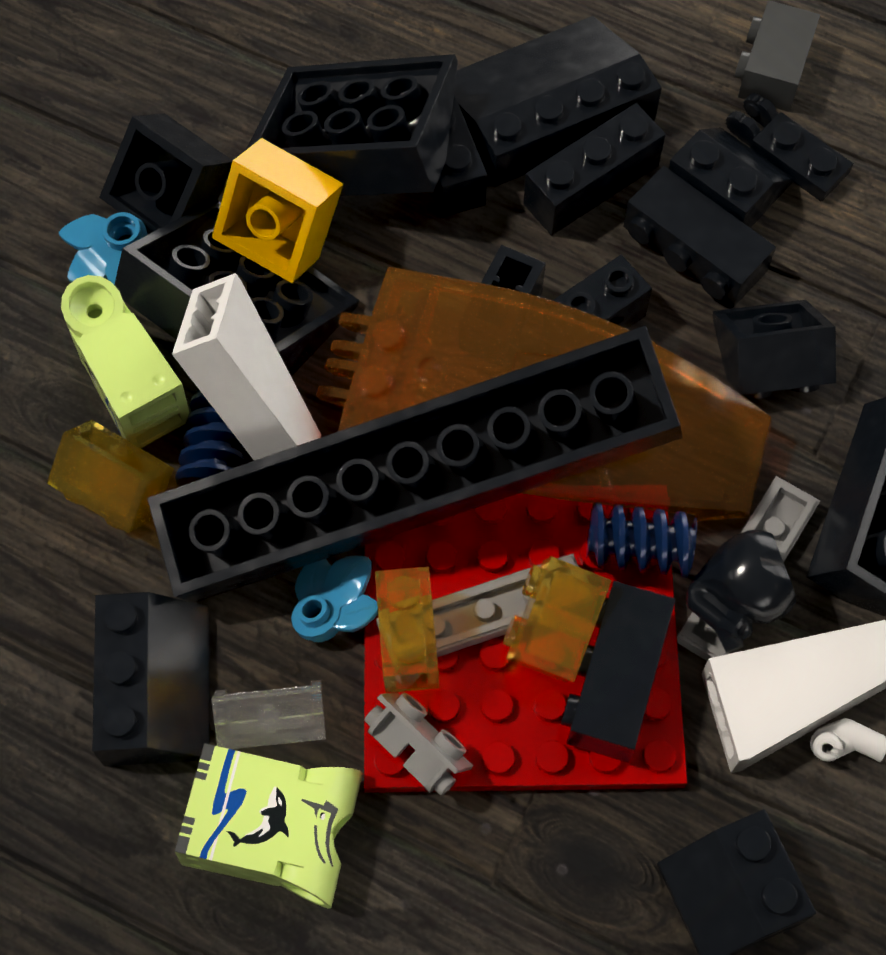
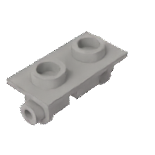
(404, 725)

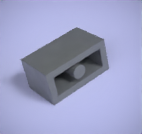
(778, 53)

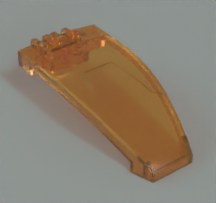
(453, 333)

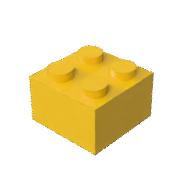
(276, 210)

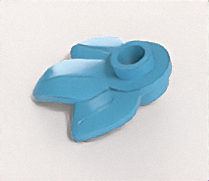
(99, 244)
(336, 594)

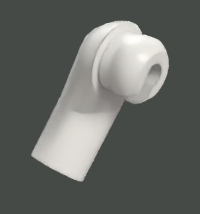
(845, 737)

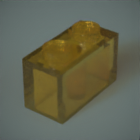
(108, 475)
(556, 618)
(407, 629)

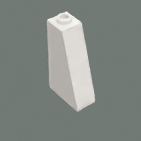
(240, 370)
(791, 687)

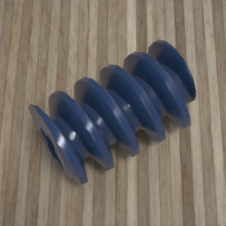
(206, 444)
(642, 539)

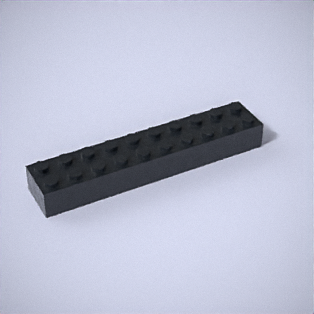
(415, 466)

